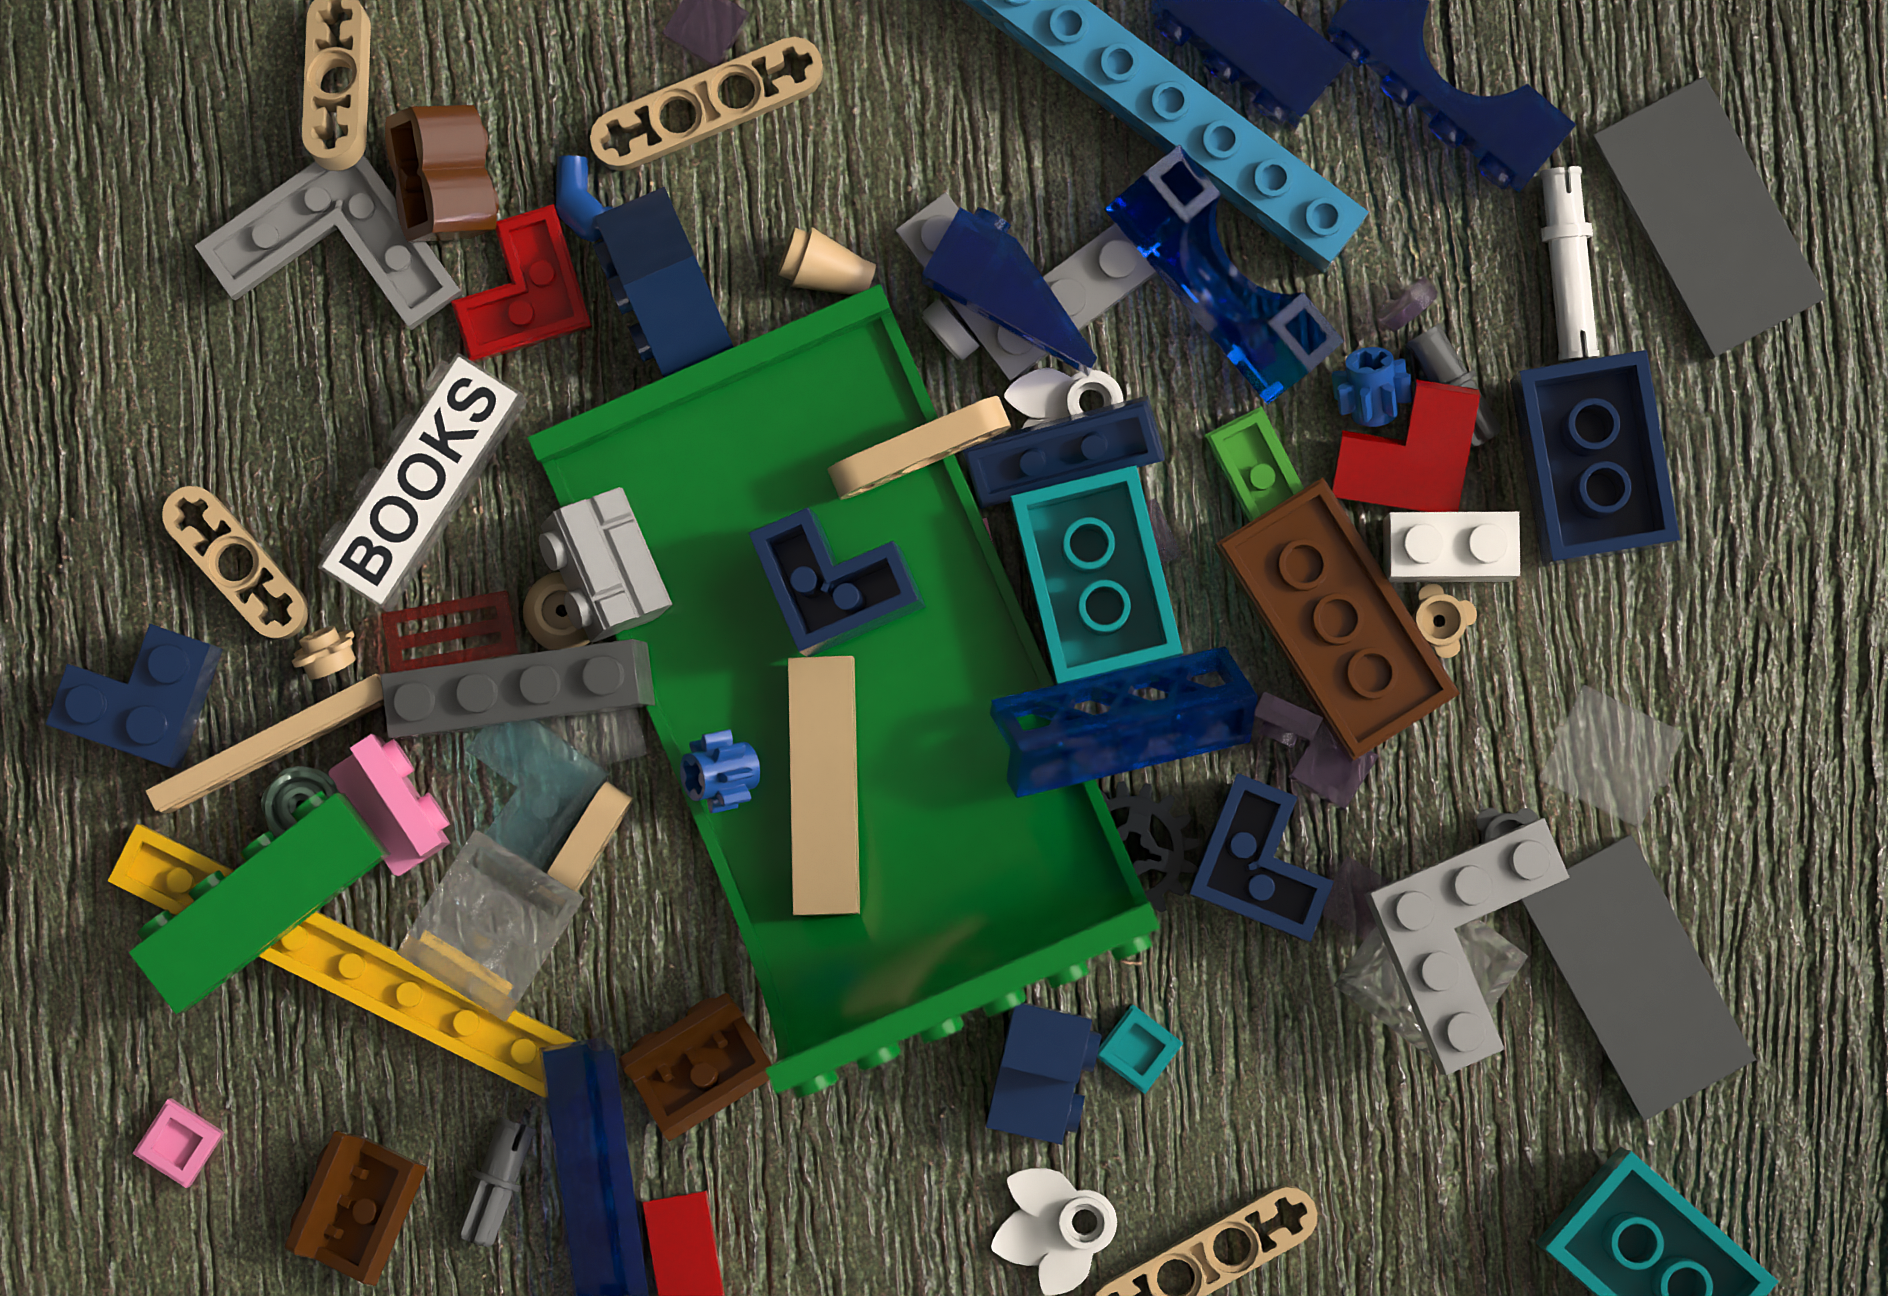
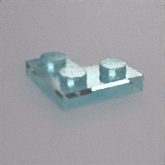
(551, 784)

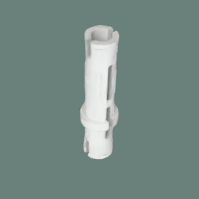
(1569, 262)

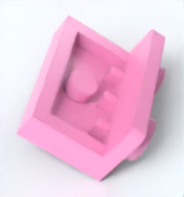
(389, 803)

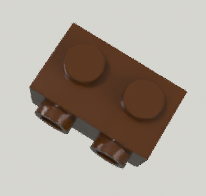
(697, 1065)
(355, 1206)

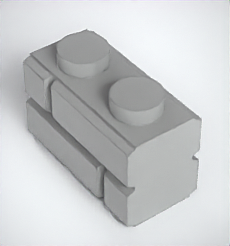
(603, 565)

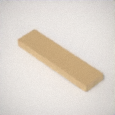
(267, 746)
(823, 786)

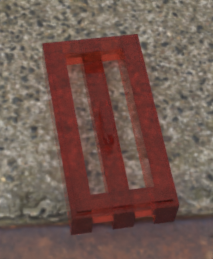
(502, 624)

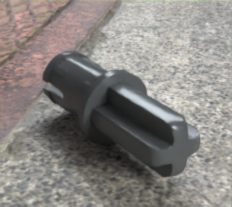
(1444, 366)
(495, 1182)

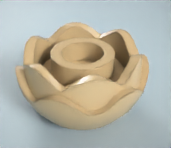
(542, 618)

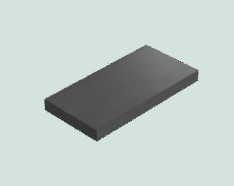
(1708, 217)
(1637, 979)

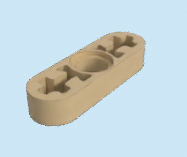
(349, 103)
(919, 447)
(216, 516)

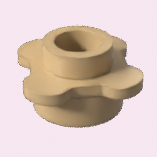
(1456, 614)
(324, 652)

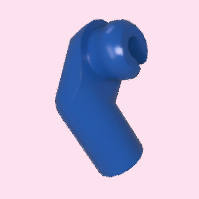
(573, 202)

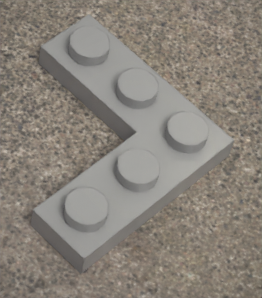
(311, 209)
(1083, 283)
(1418, 929)

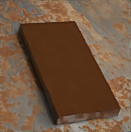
(1336, 620)

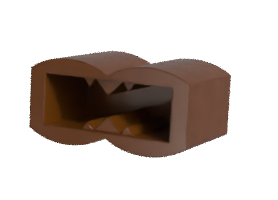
(441, 172)

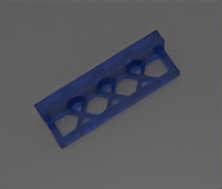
(1134, 729)
(593, 1169)

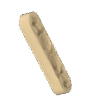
(711, 114)
(1198, 1247)

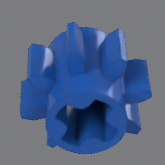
(1372, 386)
(720, 771)

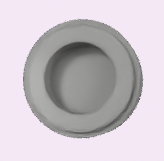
(949, 330)

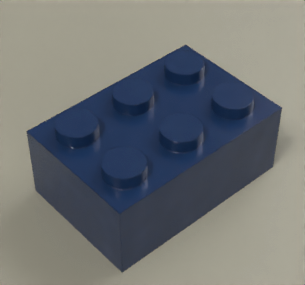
(1594, 458)

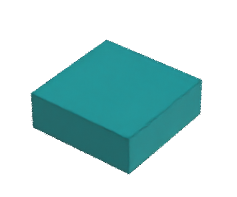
(1138, 1048)

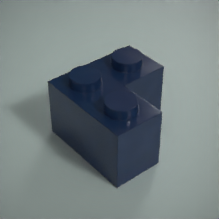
(660, 279)
(826, 599)
(153, 711)
(1240, 865)
(1039, 1072)

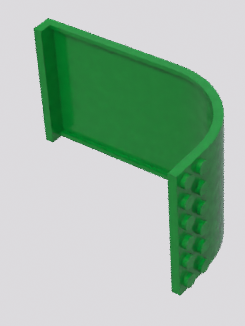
(955, 872)

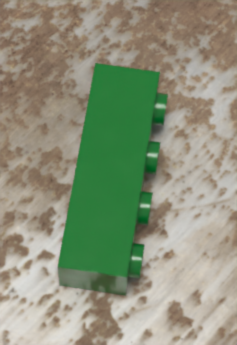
(259, 901)

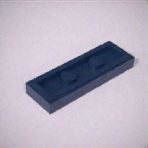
(1064, 450)

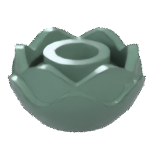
(288, 790)

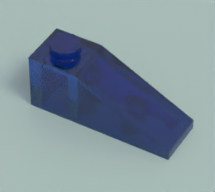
(997, 280)

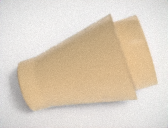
(824, 265)

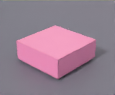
(178, 1143)

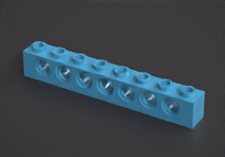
(1175, 111)

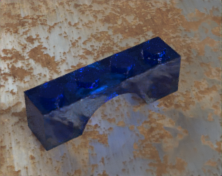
(1506, 132)
(1262, 332)

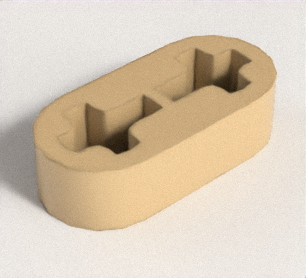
(590, 836)

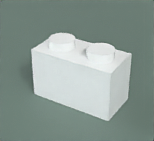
(1451, 546)

